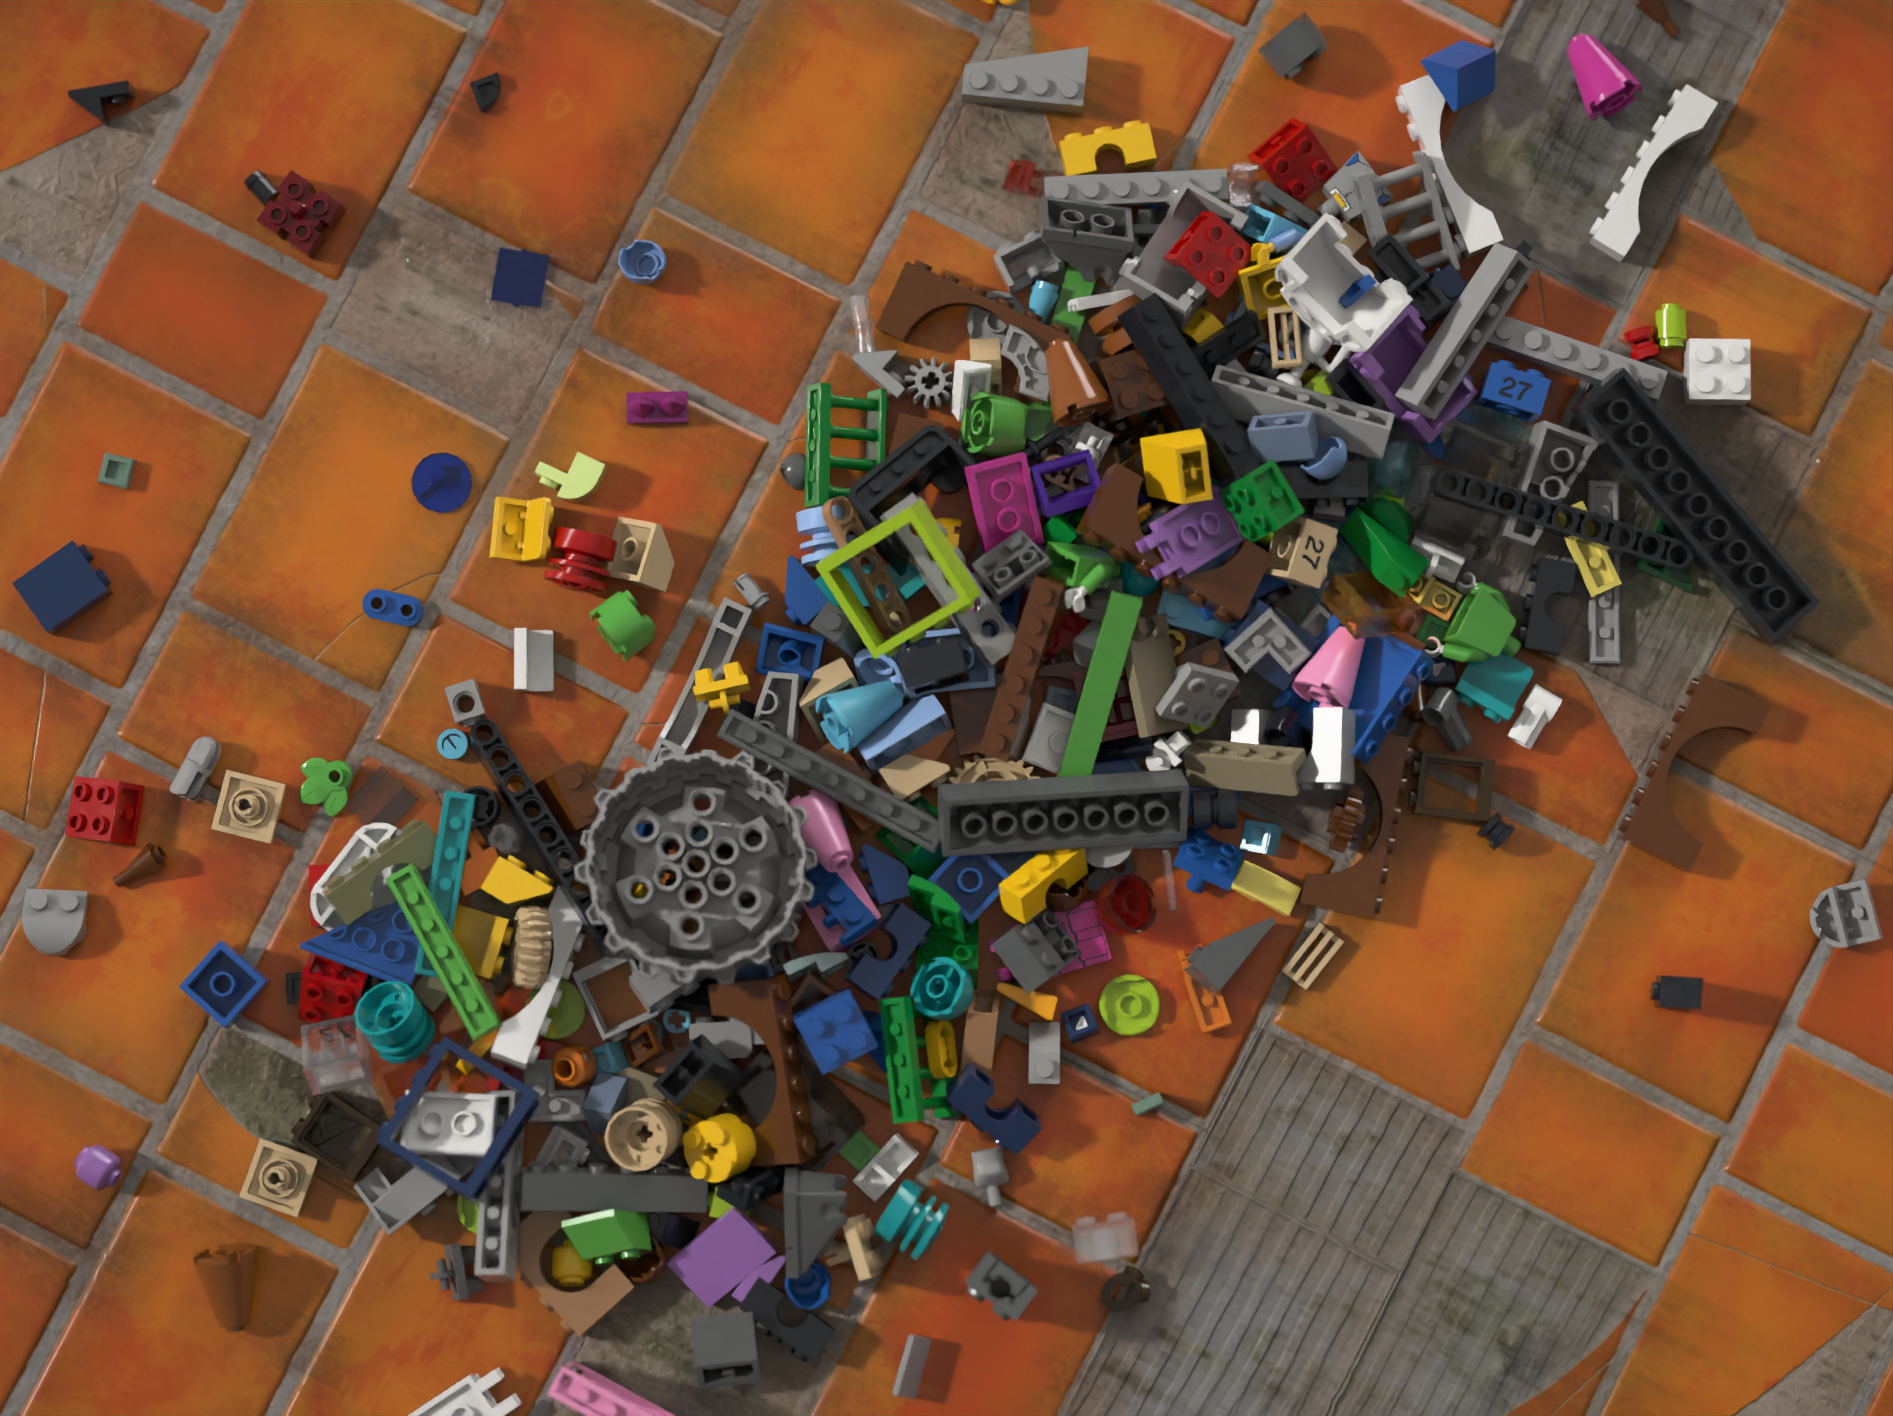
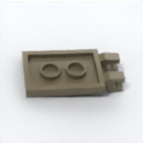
(1150, 674)

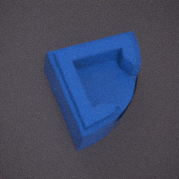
(1356, 290)

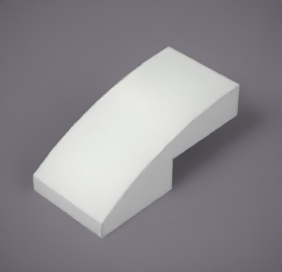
(885, 1167)

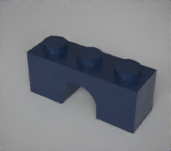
(905, 932)
(1010, 1127)

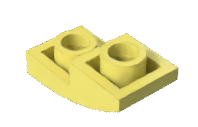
(1436, 597)
(1265, 887)

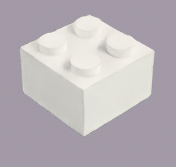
(1716, 372)

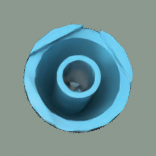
(857, 712)

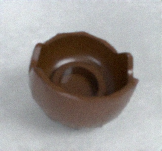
(1067, 900)
(648, 1266)

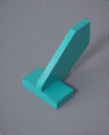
(907, 585)

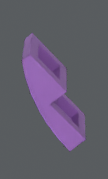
(766, 1271)

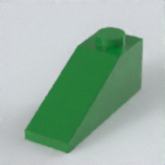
(1383, 553)

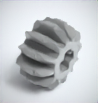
(923, 375)

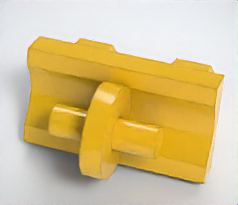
(734, 684)

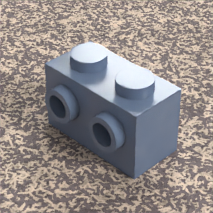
(1284, 436)

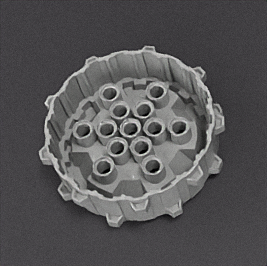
(666, 799)

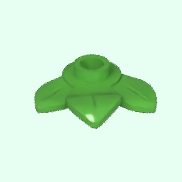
(321, 785)

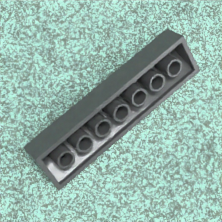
(1062, 812)

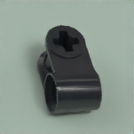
(1287, 730)

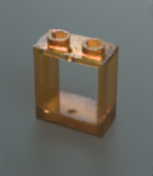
(1345, 600)
(385, 1093)

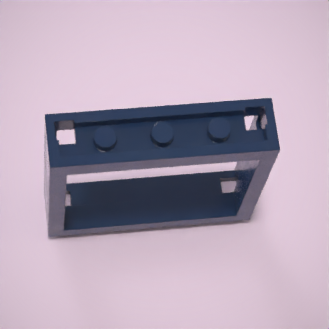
(499, 1147)

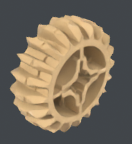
(531, 947)

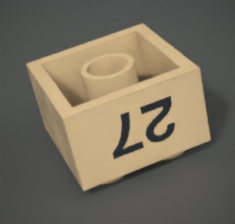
(1301, 552)

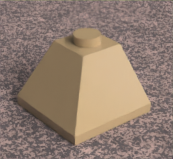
(641, 554)
(826, 680)

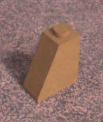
(981, 1030)

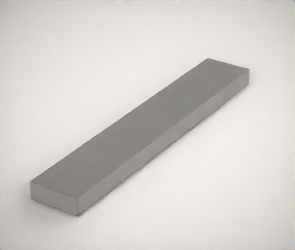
(1605, 607)

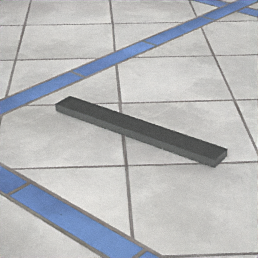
(831, 780)

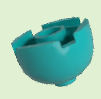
(942, 989)

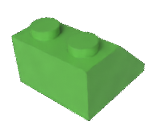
(609, 1235)

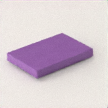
(722, 1256)

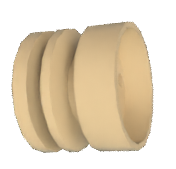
(632, 1144)

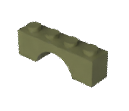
(352, 893)

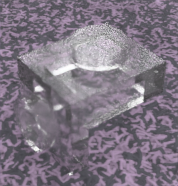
(1241, 183)

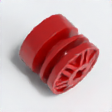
(580, 560)

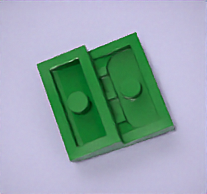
(937, 905)

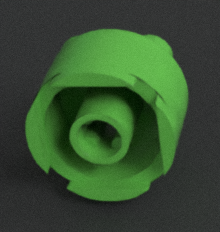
(994, 425)
(623, 625)

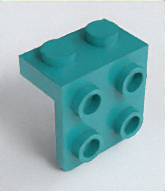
(1493, 686)

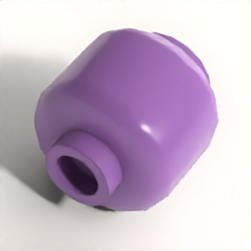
(98, 1167)

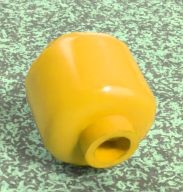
(569, 1266)

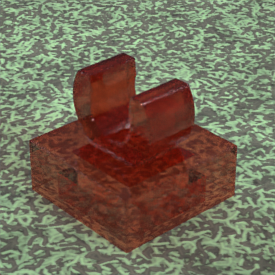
(1020, 175)

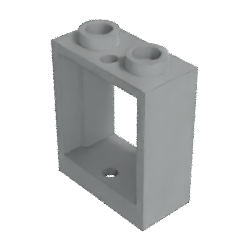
(596, 969)

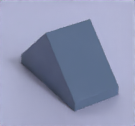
(605, 1100)

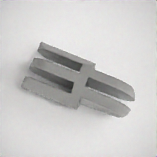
(196, 769)

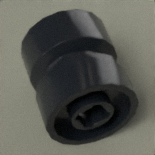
(486, 806)
(1214, 809)

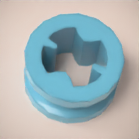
(671, 1027)

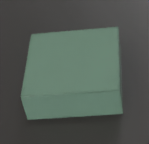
(116, 471)
(1147, 1104)

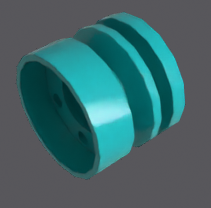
(395, 1022)
(911, 1219)

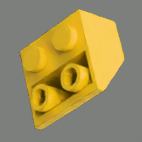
(1177, 466)
(515, 885)

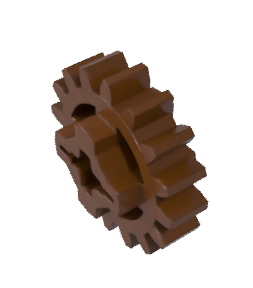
(1346, 819)

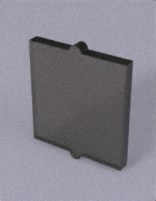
(382, 799)

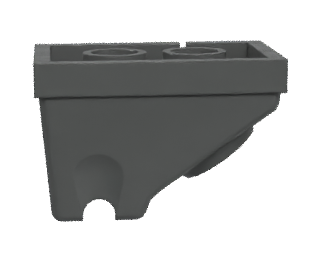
(1087, 236)
(811, 1216)

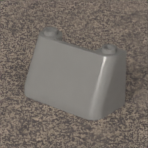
(1173, 284)

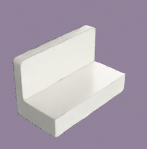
(533, 660)

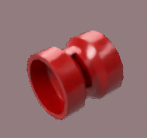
(1645, 350)

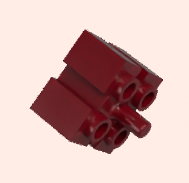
(301, 214)

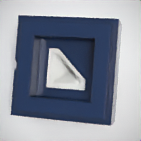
(1441, 672)
(1080, 1023)

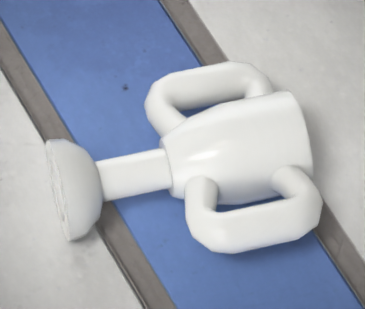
(1313, 350)

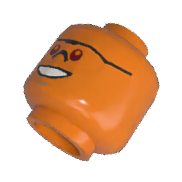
(573, 1065)

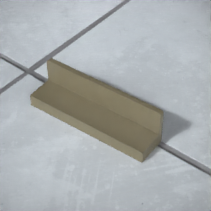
(1243, 766)

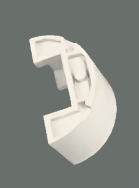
(1317, 276)

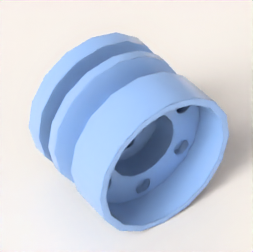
(811, 523)

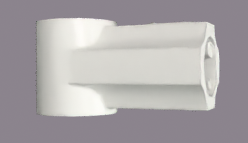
(1536, 711)

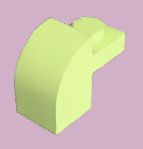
(580, 481)

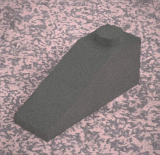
(1220, 959)

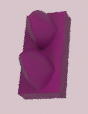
(657, 407)

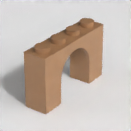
(577, 1308)

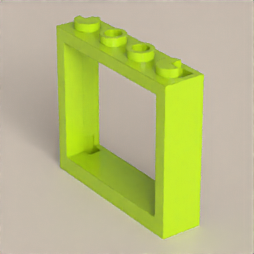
(941, 551)

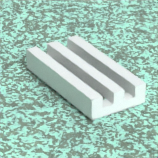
(1097, 300)

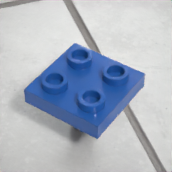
(1208, 861)

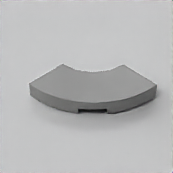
(1030, 362)

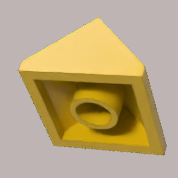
(1260, 288)

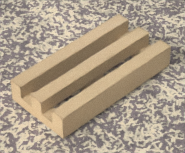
(1286, 363)
(1328, 936)

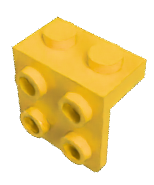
(521, 529)
(482, 939)

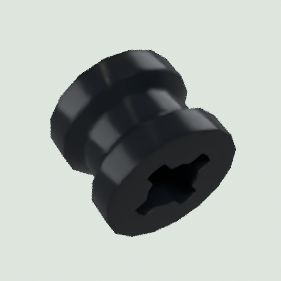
(1495, 831)

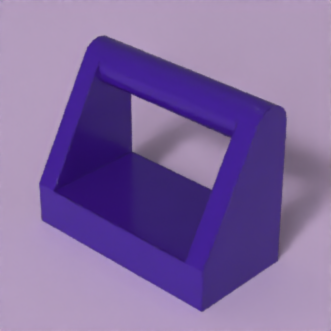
(1068, 500)

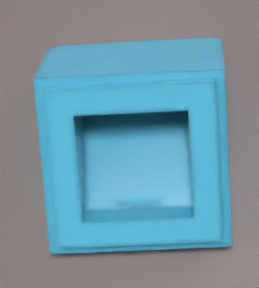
(1261, 837)
(610, 1058)

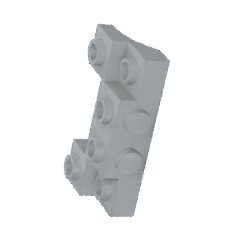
(413, 1193)

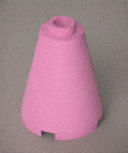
(1331, 671)
(825, 831)

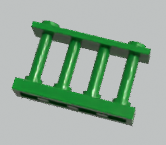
(820, 431)
(903, 1064)

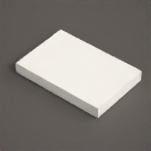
(451, 1124)

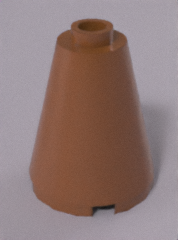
(1073, 385)
(228, 1282)

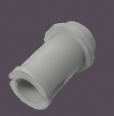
(751, 591)

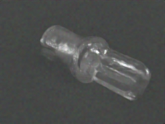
(862, 323)

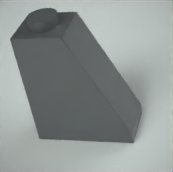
(837, 630)

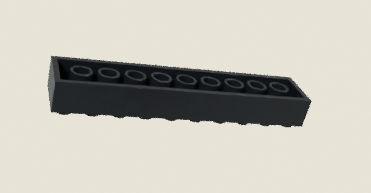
(1694, 505)

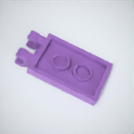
(1191, 535)

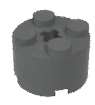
(1293, 45)

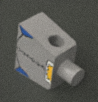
(1341, 193)

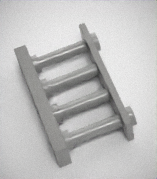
(1376, 215)

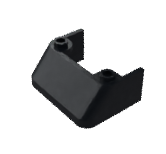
(921, 460)

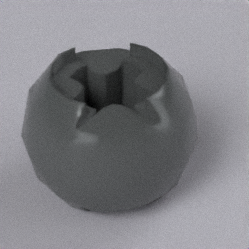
(794, 470)

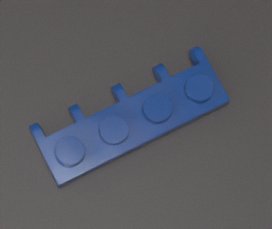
(841, 905)

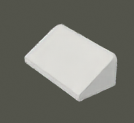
(968, 381)

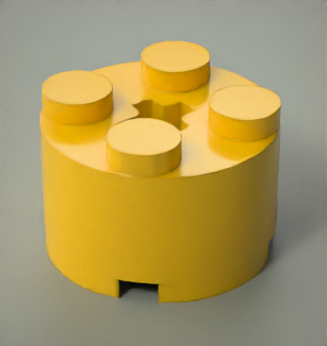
(719, 1148)

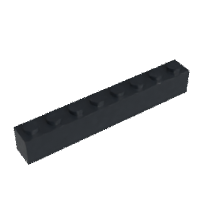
(1188, 388)

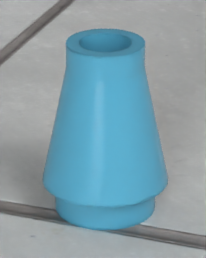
(1043, 298)

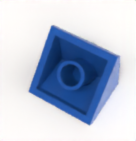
(1462, 72)
(789, 652)

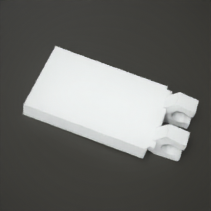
(470, 1398)

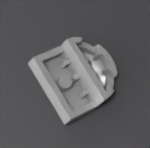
(1845, 915)
(54, 919)

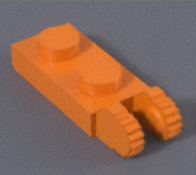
(1208, 1007)

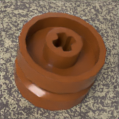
(1107, 323)

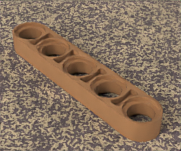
(878, 575)

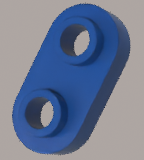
(392, 608)

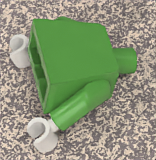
(1081, 568)
(1479, 627)

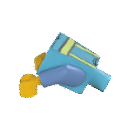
(1273, 231)

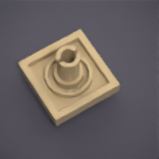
(249, 806)
(279, 1177)
(858, 1248)

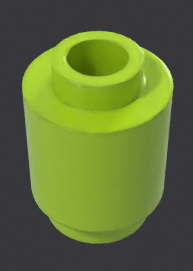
(1671, 326)

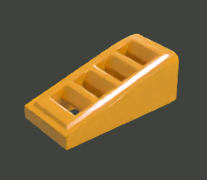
(1037, 1002)

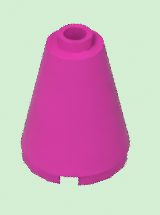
(1601, 77)

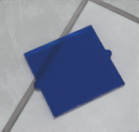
(520, 277)

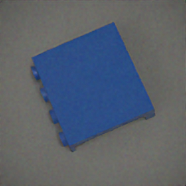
(1382, 689)

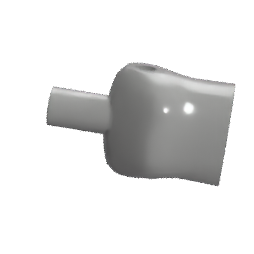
(990, 1172)

